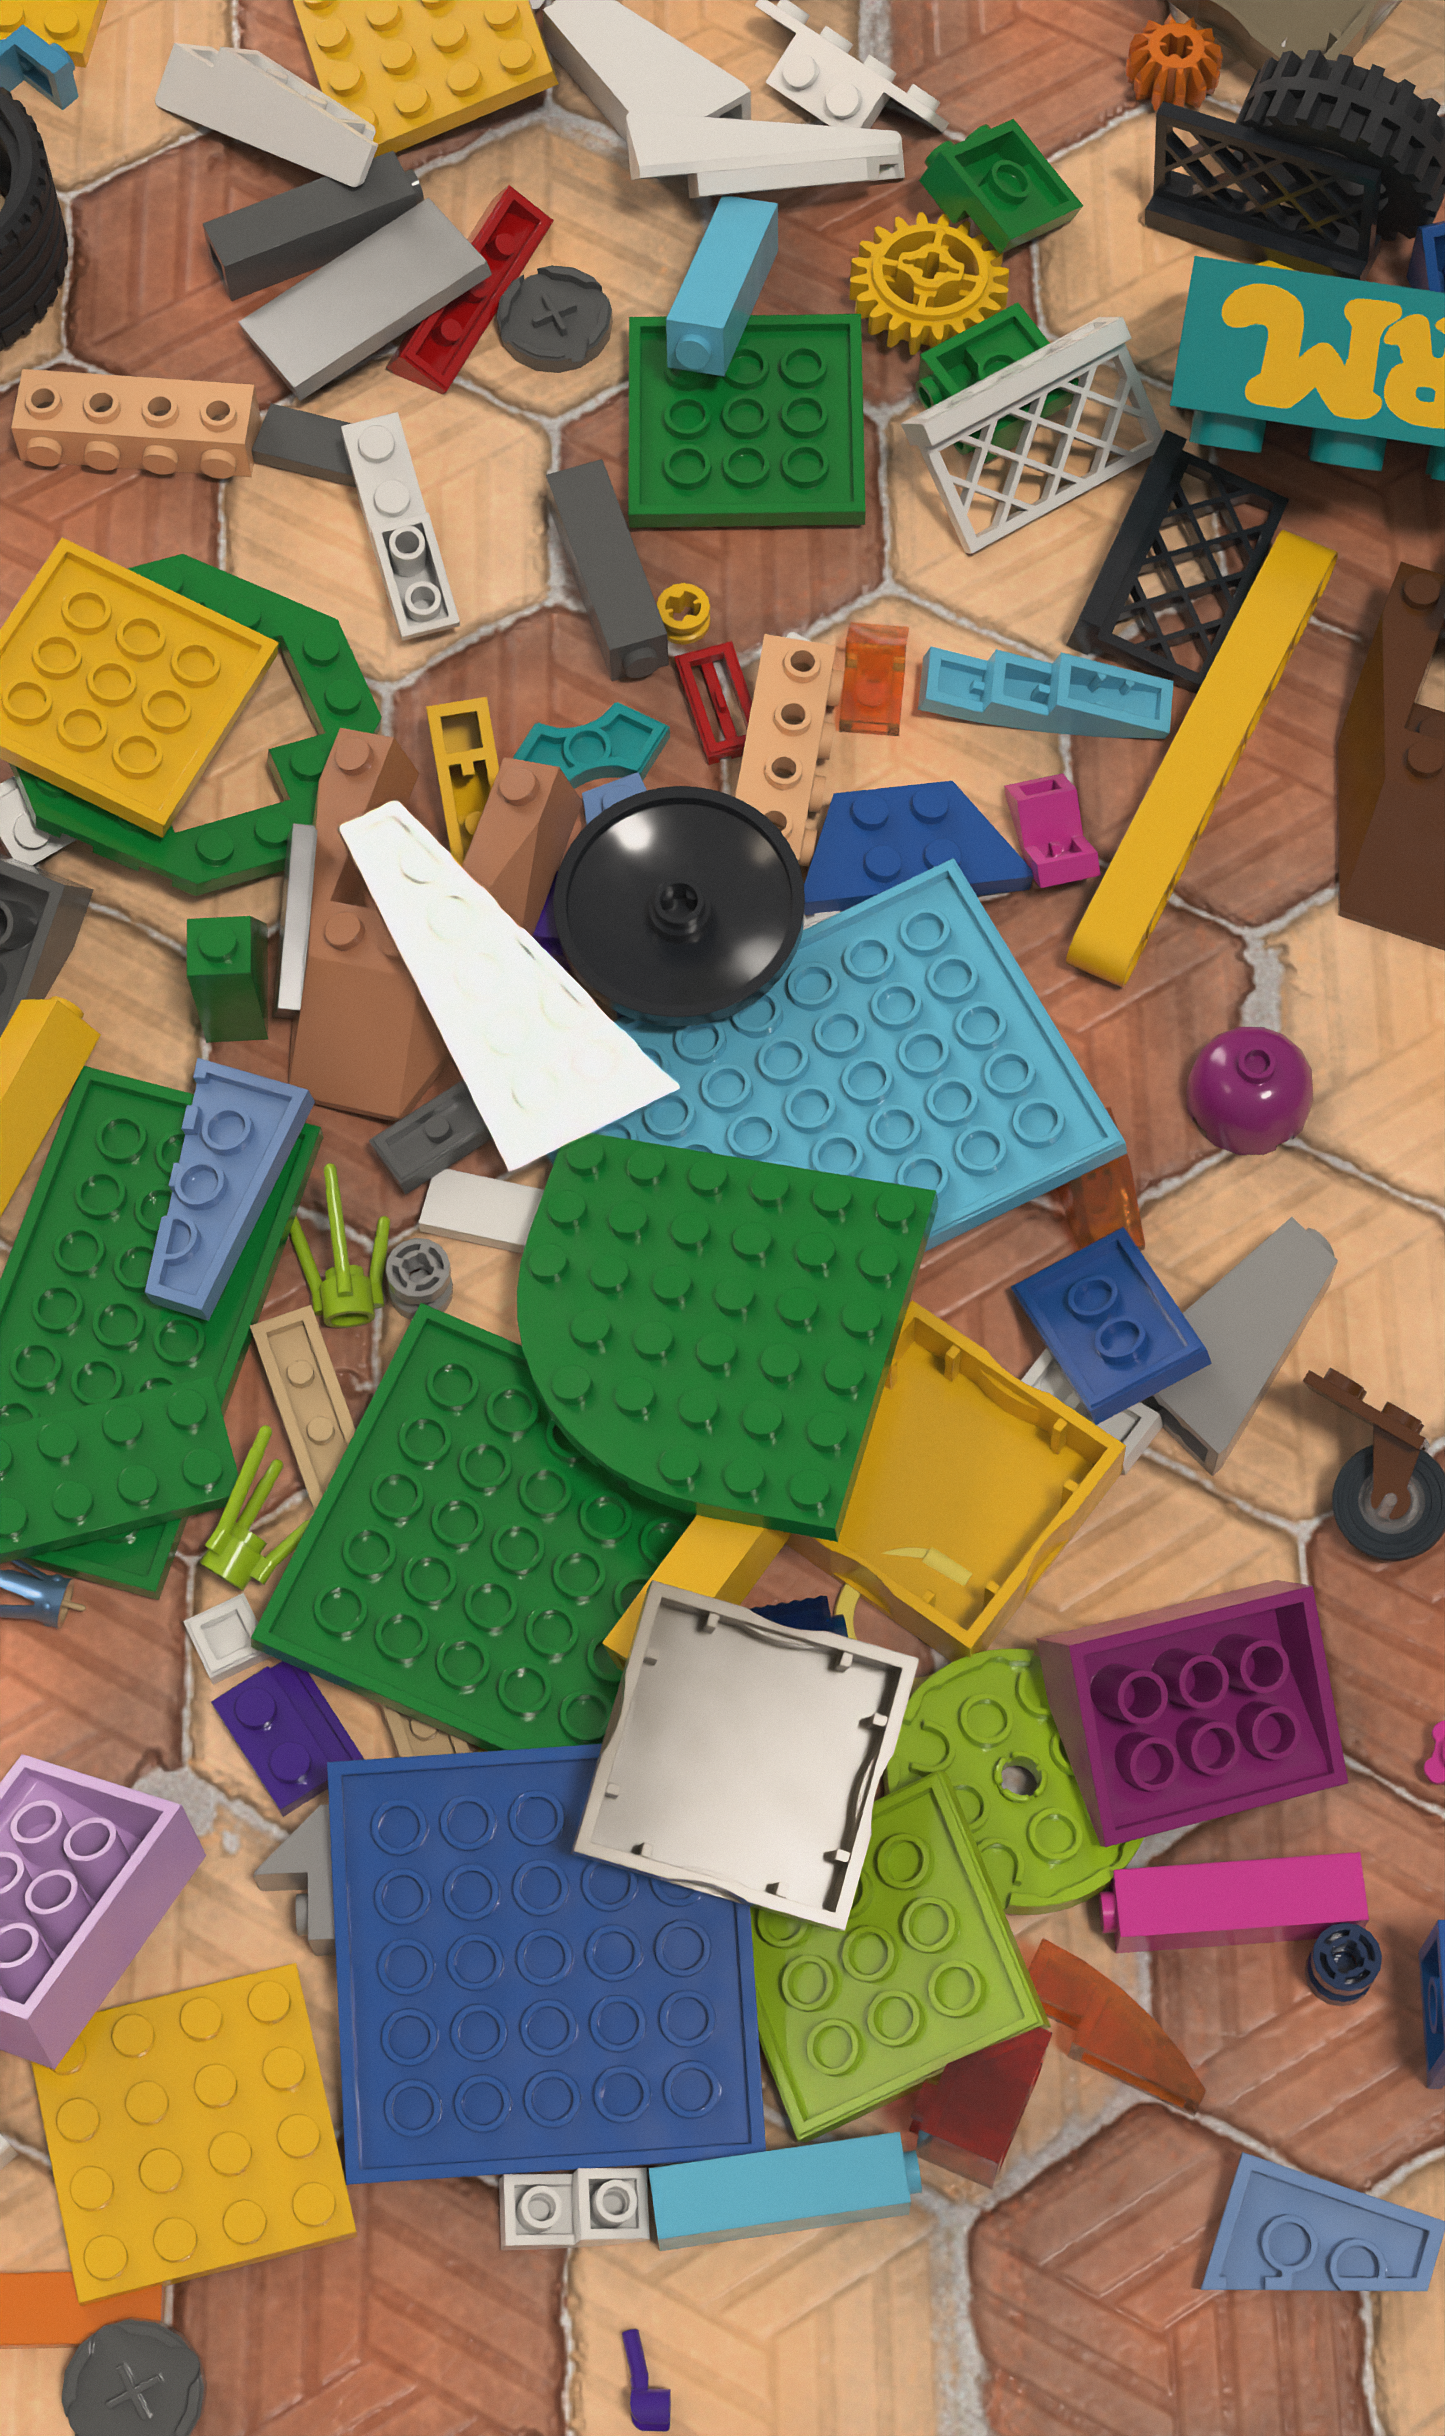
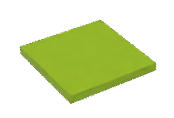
(908, 1981)

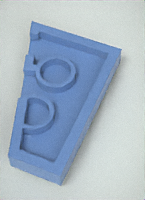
(1316, 2236)

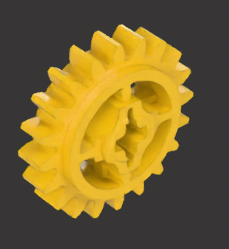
(926, 281)

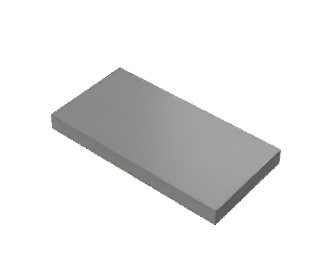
(364, 298)

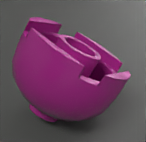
(1250, 1090)

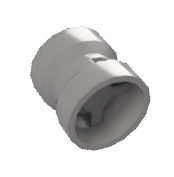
(411, 1290)

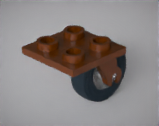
(1392, 1491)

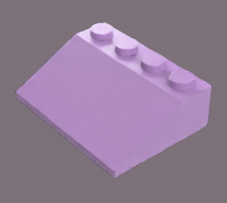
(79, 1896)

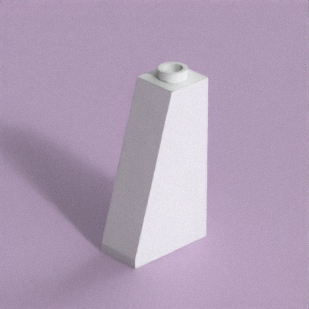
(636, 66)

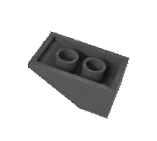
(37, 930)

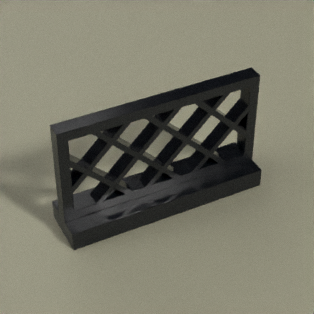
(1255, 221)
(1141, 532)

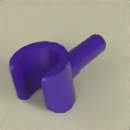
(648, 2406)

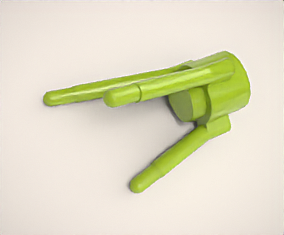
(346, 1295)
(232, 1548)

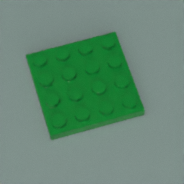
(752, 446)

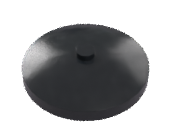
(679, 906)

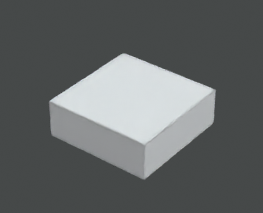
(224, 1638)

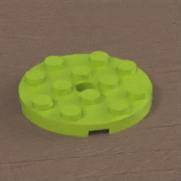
(974, 1725)

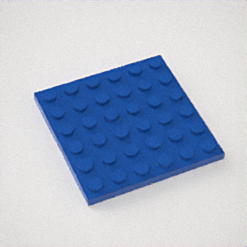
(520, 1995)

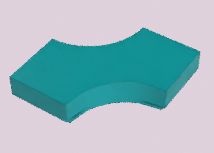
(608, 747)

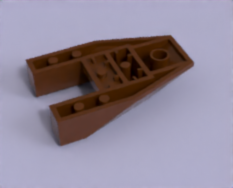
(1395, 773)

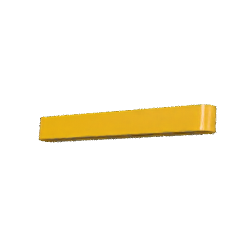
(1201, 759)

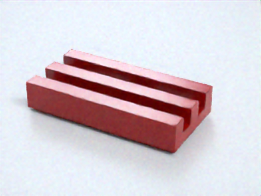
(732, 745)

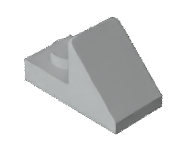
(304, 1864)

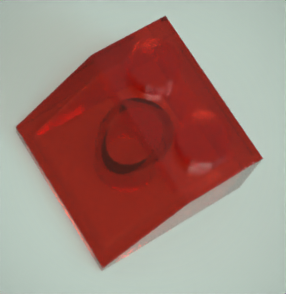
(978, 2105)

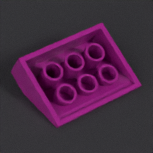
(1195, 1709)

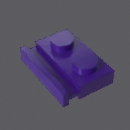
(285, 1733)

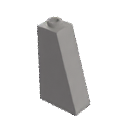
(1249, 1331)

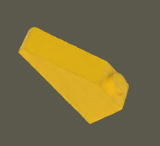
(464, 766)

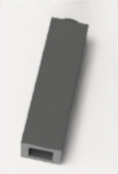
(306, 226)
(607, 570)

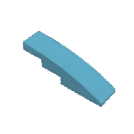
(1046, 697)

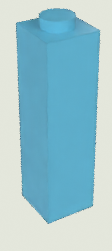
(722, 285)
(783, 2191)

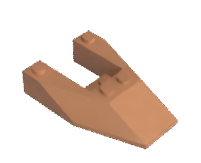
(361, 1023)

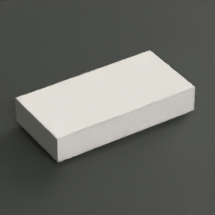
(480, 1210)

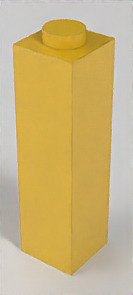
(38, 1066)
(708, 1559)

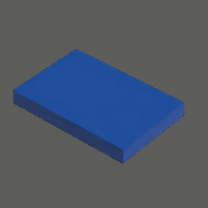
(1110, 1325)

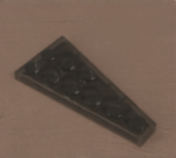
(506, 1011)

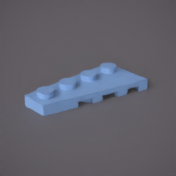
(227, 1168)

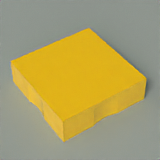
(967, 1468)

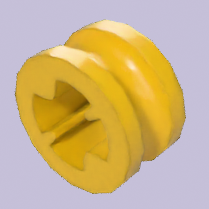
(691, 627)

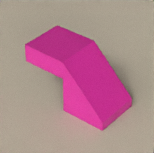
(1051, 830)

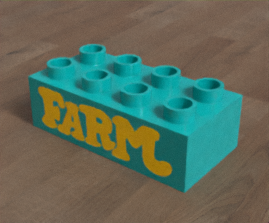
(1316, 354)

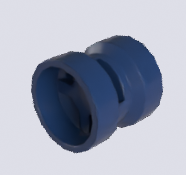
(1337, 1977)

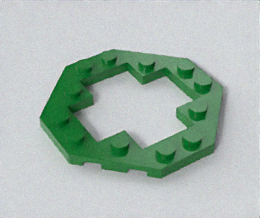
(256, 840)

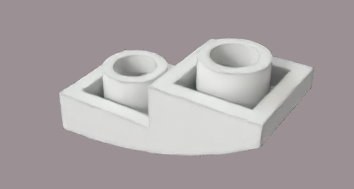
(574, 2209)

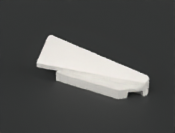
(267, 108)
(757, 156)

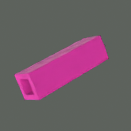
(1232, 1902)

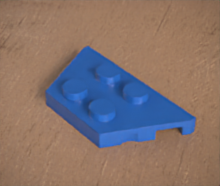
(899, 832)

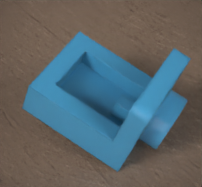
(41, 65)

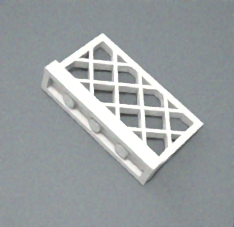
(1011, 389)

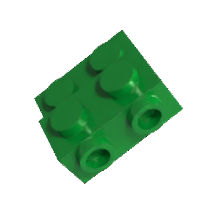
(1000, 184)
(979, 354)

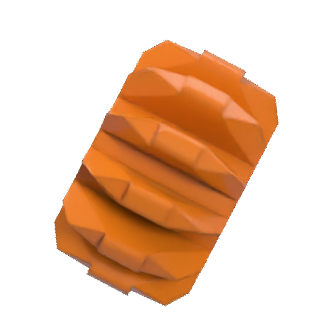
(1174, 63)

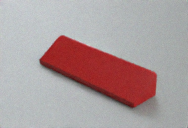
(443, 341)

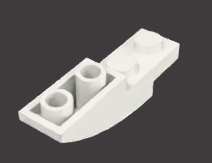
(399, 527)

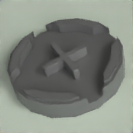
(554, 319)
(134, 2382)

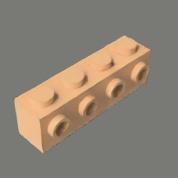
(136, 423)
(789, 735)

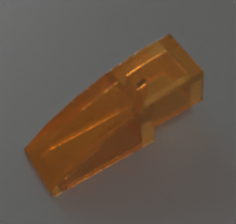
(1112, 2029)

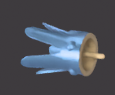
(50, 1594)

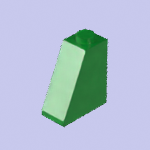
(229, 976)

